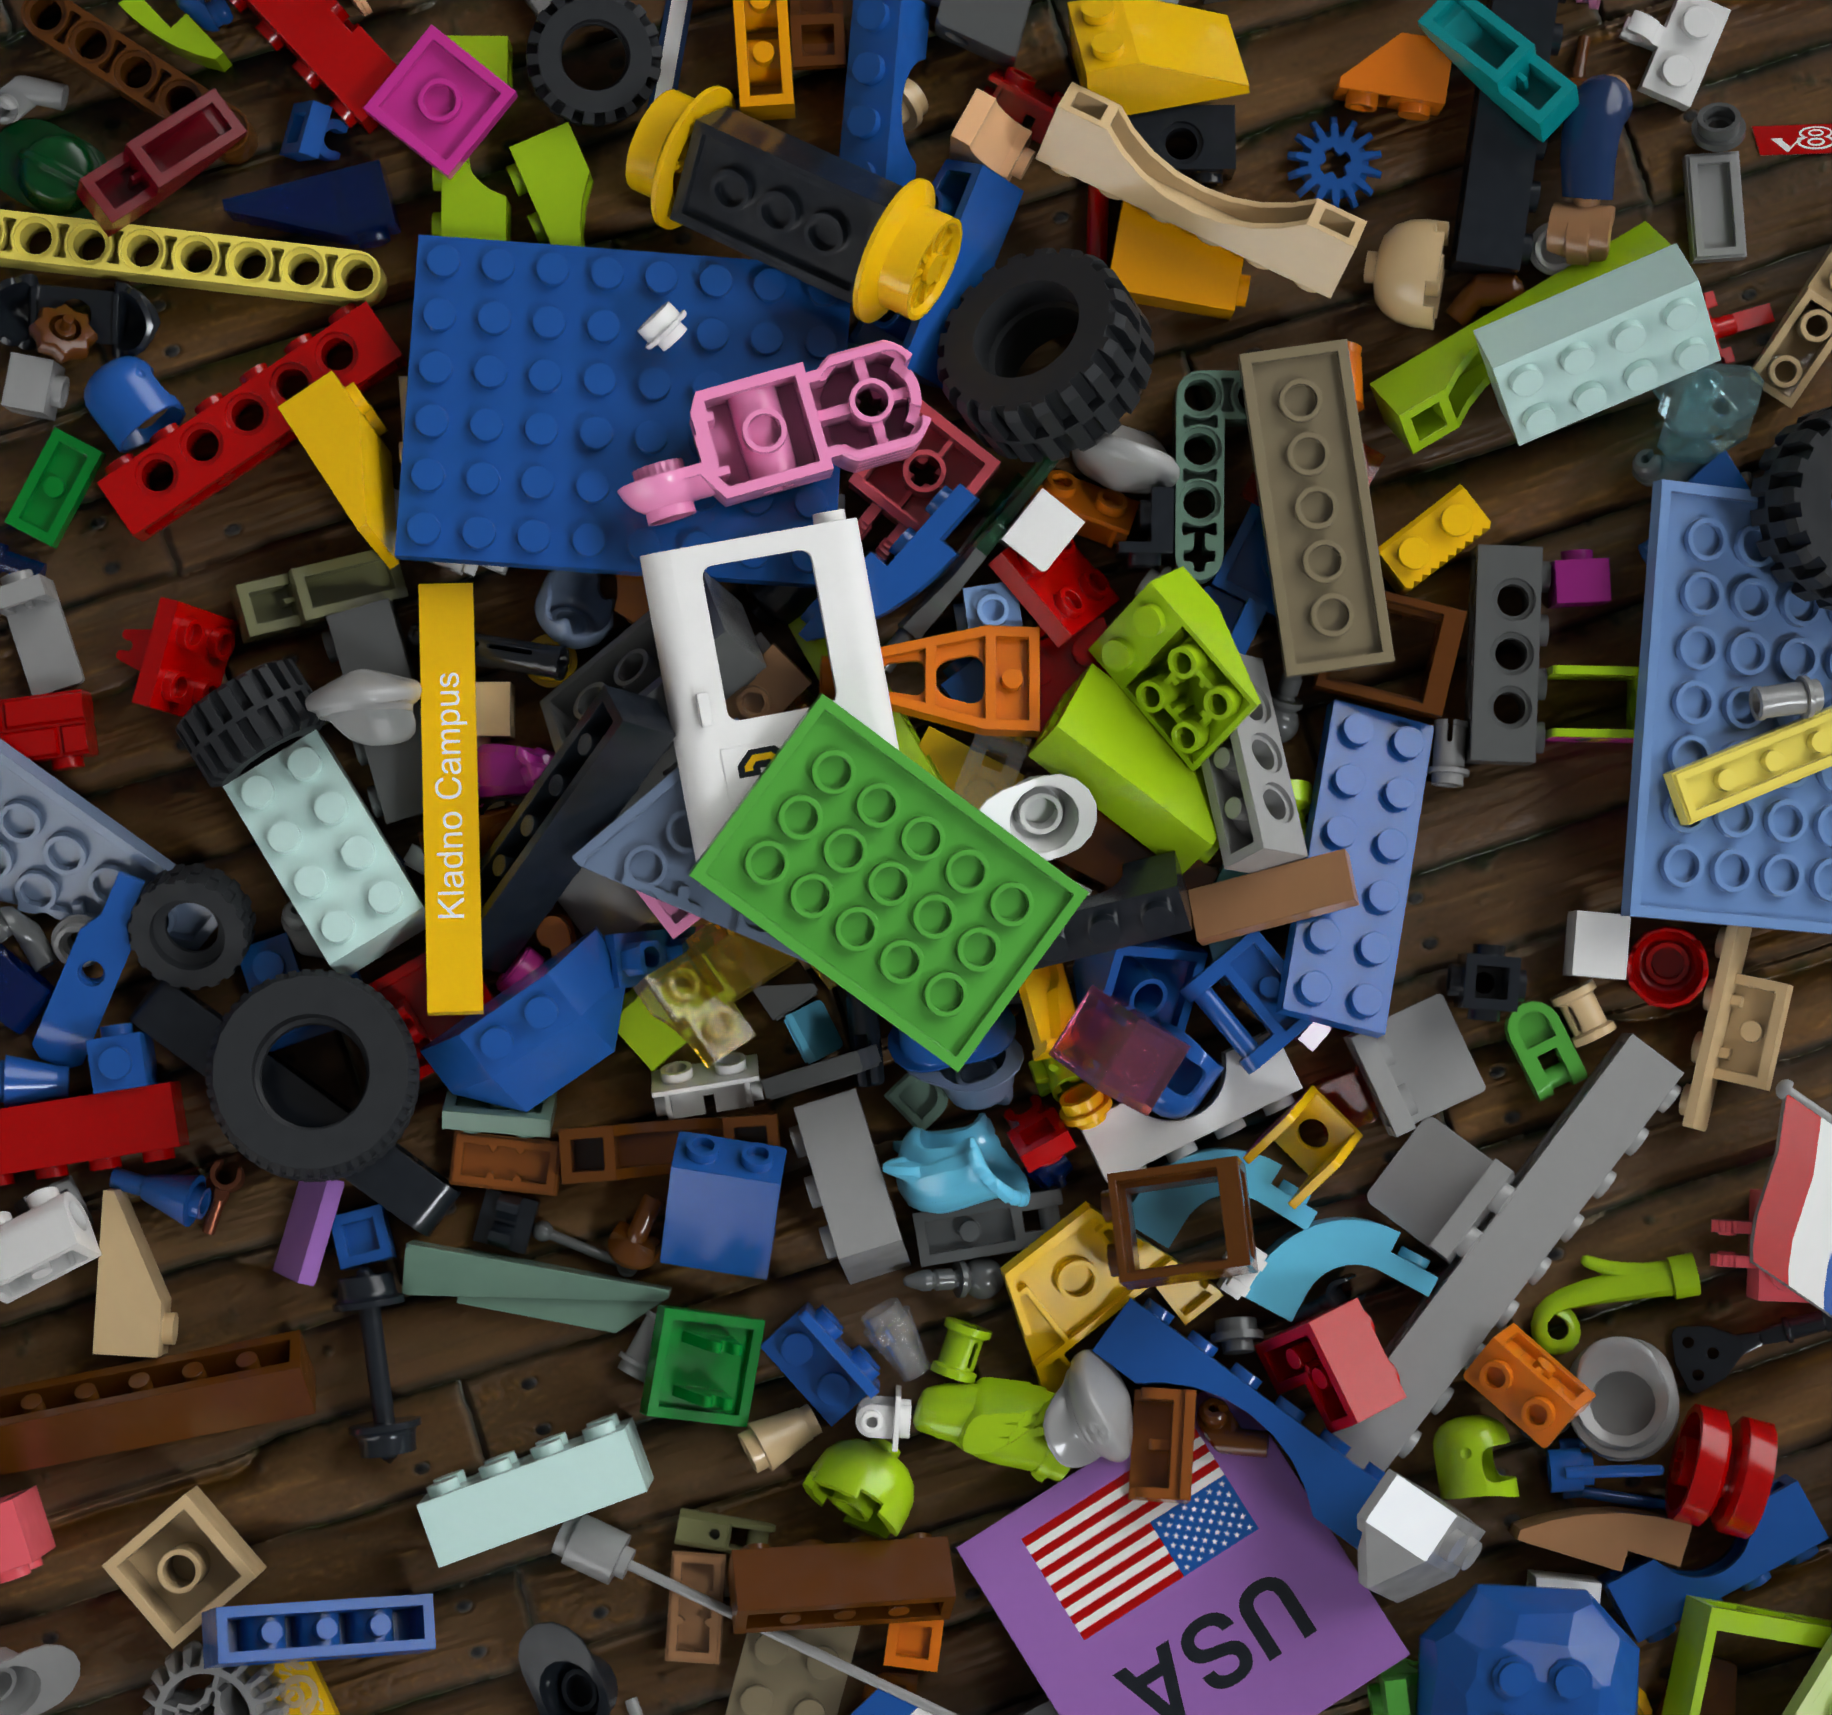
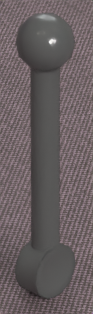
(544, 1231)

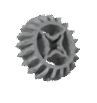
(252, 1681)

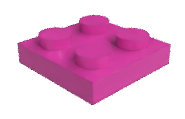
(440, 102)

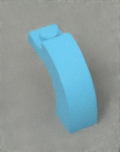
(1163, 1212)
(1329, 1243)

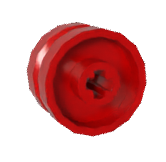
(1721, 1471)

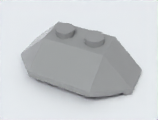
(1412, 1539)

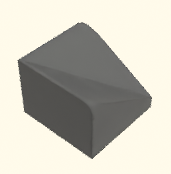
(786, 991)

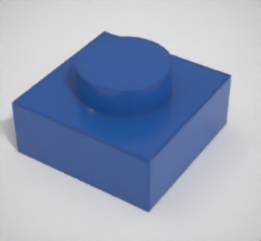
(363, 1237)

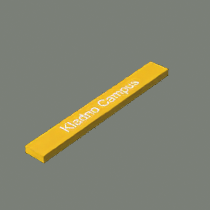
(450, 800)

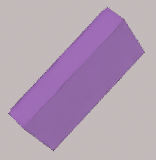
(308, 1230)

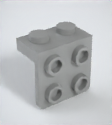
(1442, 1190)

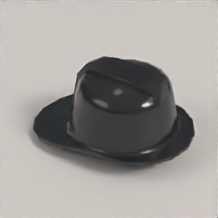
(565, 1673)

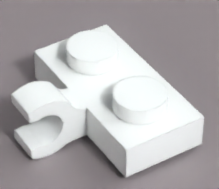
(1679, 48)

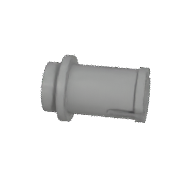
(1786, 699)
(1449, 757)
(636, 1357)

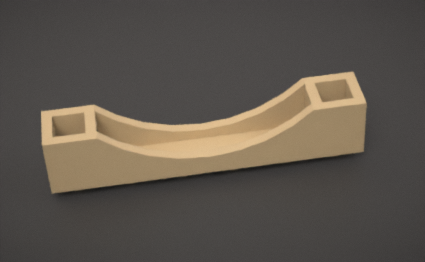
(1101, 147)

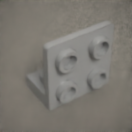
(1416, 1065)

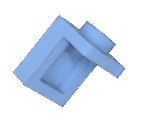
(987, 606)

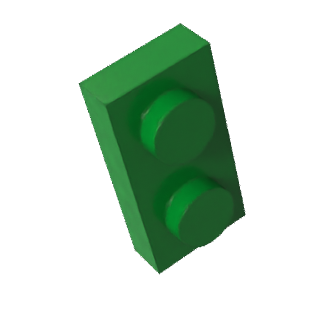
(55, 488)

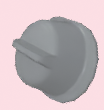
(36, 1678)

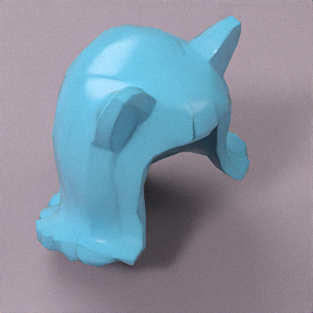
(956, 1169)

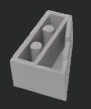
(849, 1187)

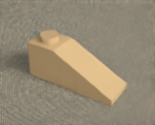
(131, 1295)

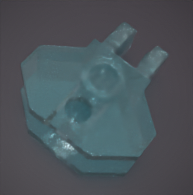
(1704, 406)

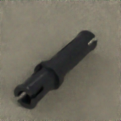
(509, 654)

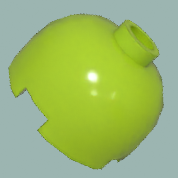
(865, 1484)

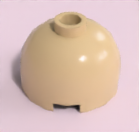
(1409, 272)

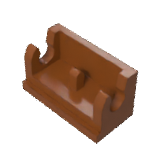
(1162, 1445)

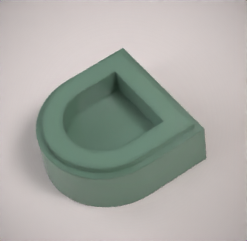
(917, 1100)

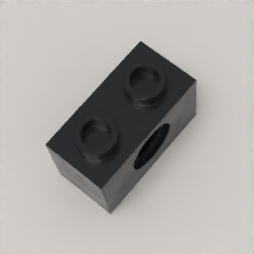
(1207, 129)

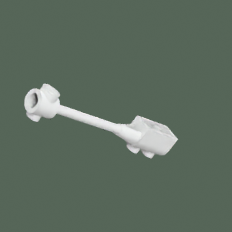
(43, 1242)

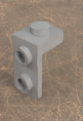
(40, 632)

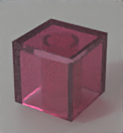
(1119, 1050)

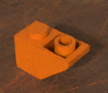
(1401, 76)

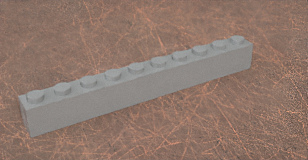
(1481, 1290)

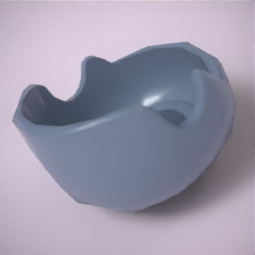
(574, 609)

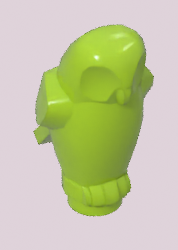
(993, 1422)

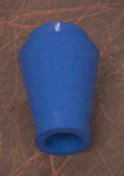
(31, 1081)

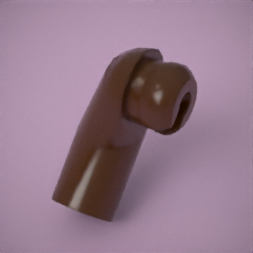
(1484, 290)

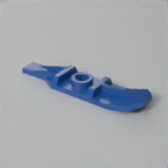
(81, 1000)

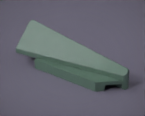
(528, 1286)

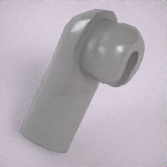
(27, 92)

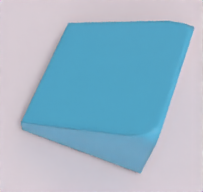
(813, 1031)

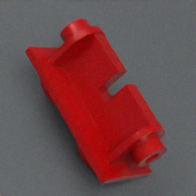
(1019, 97)

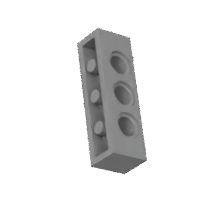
(1253, 789)

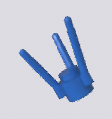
(1571, 1470)

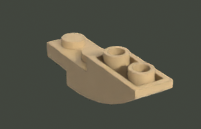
(1800, 339)

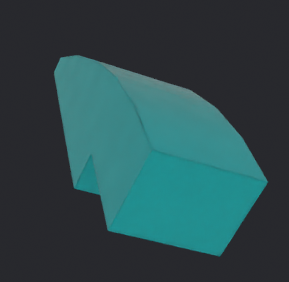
(1501, 64)

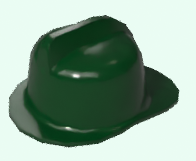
(44, 167)

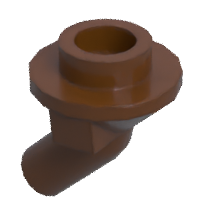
(633, 1243)

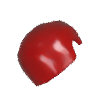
(1667, 967)

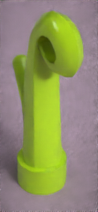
(1619, 1283)

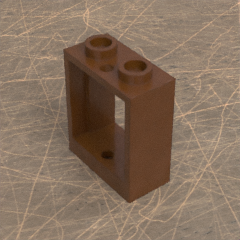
(1438, 667)
(1236, 1214)

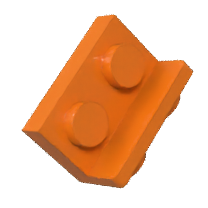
(1528, 1385)

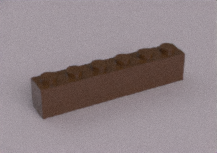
(155, 1401)

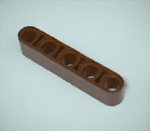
(119, 61)

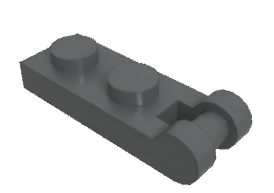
(983, 1228)

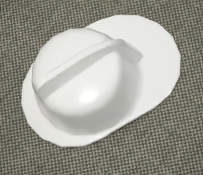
(1045, 813)

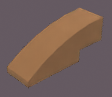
(1606, 1534)

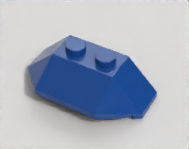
(535, 1031)

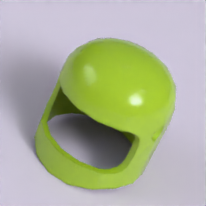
(1466, 1458)

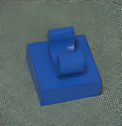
(307, 131)

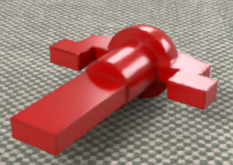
(1735, 323)

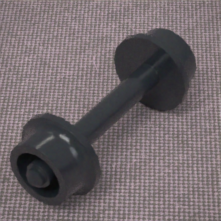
(385, 1434)

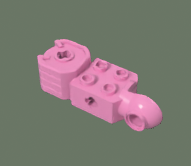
(788, 432)

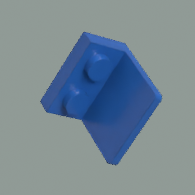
(821, 1362)

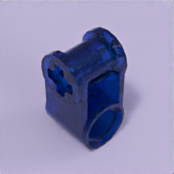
(21, 992)

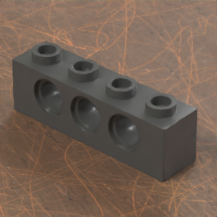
(1527, 574)

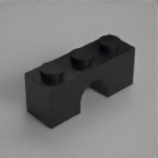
(1140, 908)

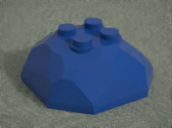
(1526, 1656)

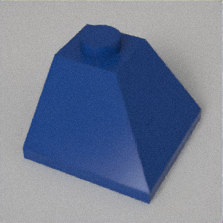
(1145, 977)

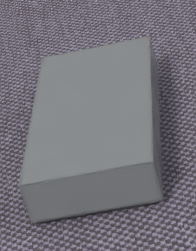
(1714, 207)

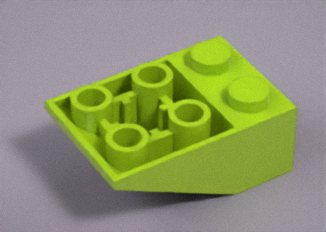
(1179, 665)

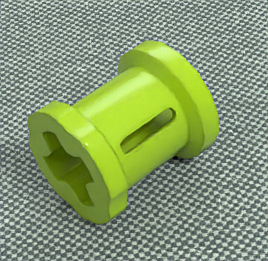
(960, 1350)

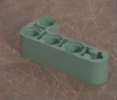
(1205, 478)

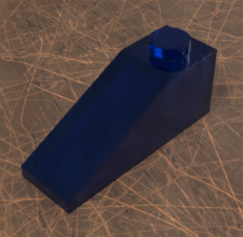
(335, 206)

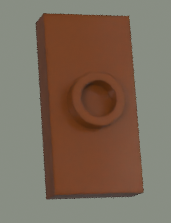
(505, 1163)

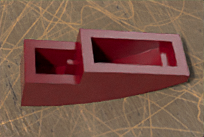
(160, 162)

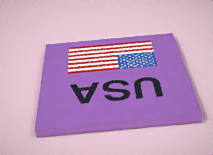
(1183, 1604)

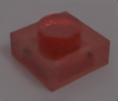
(1349, 1095)

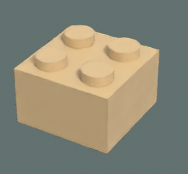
(184, 1566)

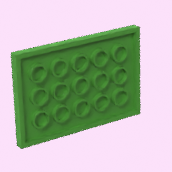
(888, 882)

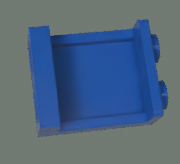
(722, 1205)

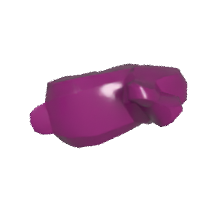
(509, 769)

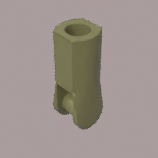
(714, 1530)

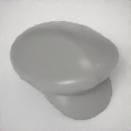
(1128, 462)
(368, 706)
(1633, 1400)
(1089, 1414)

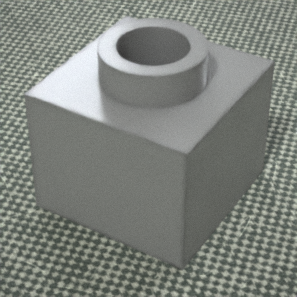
(35, 386)

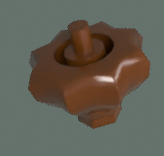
(63, 334)

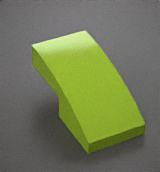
(183, 38)

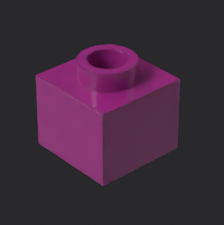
(1579, 580)

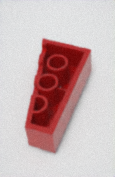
(327, 51)

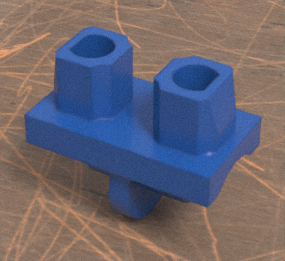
(642, 952)

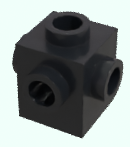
(1506, 977)

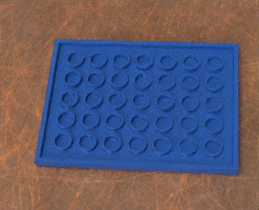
(544, 401)

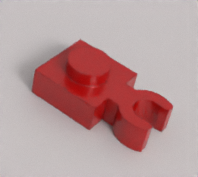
(1038, 1135)

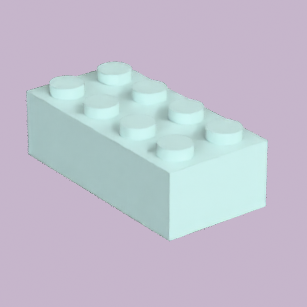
(1598, 344)
(328, 854)
(535, 1491)

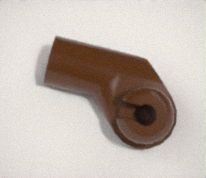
(1226, 1433)

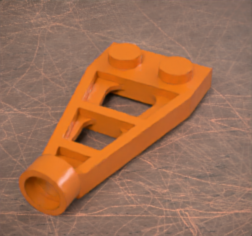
(1009, 680)

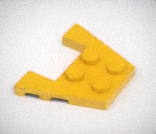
(1067, 1291)

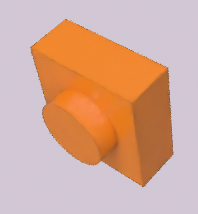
(914, 1645)

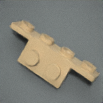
(1739, 1032)

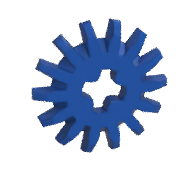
(1341, 143)

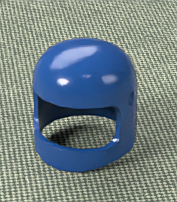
(124, 397)
(1190, 1081)

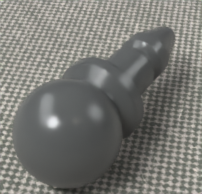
(1287, 705)
(977, 1277)

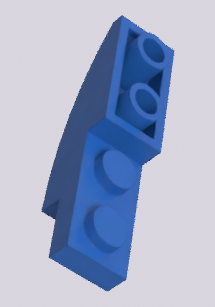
(917, 560)

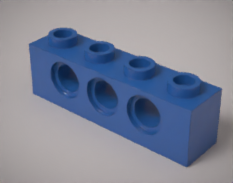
(318, 1630)

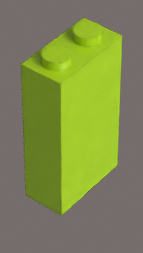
(1128, 769)

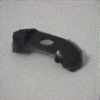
(117, 316)

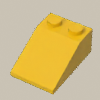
(1154, 53)
(346, 447)

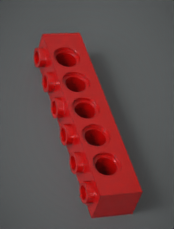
(239, 451)

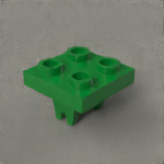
(702, 1366)

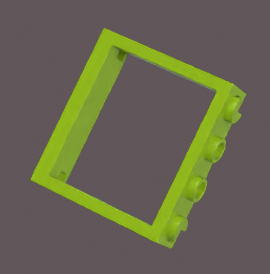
(1697, 1637)

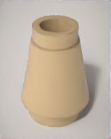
(778, 1437)

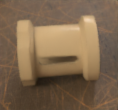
(1583, 1013)

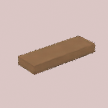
(1273, 897)

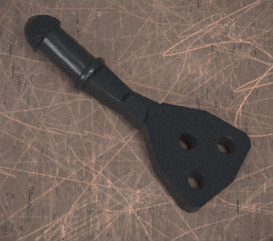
(1734, 1346)

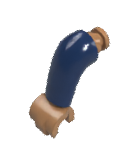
(1588, 163)

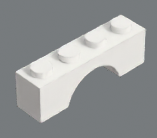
(1132, 1140)

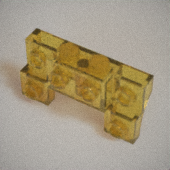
(701, 985)

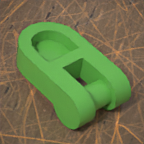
(1534, 1032)

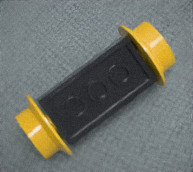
(793, 205)

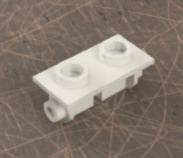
(681, 1086)
(885, 1417)

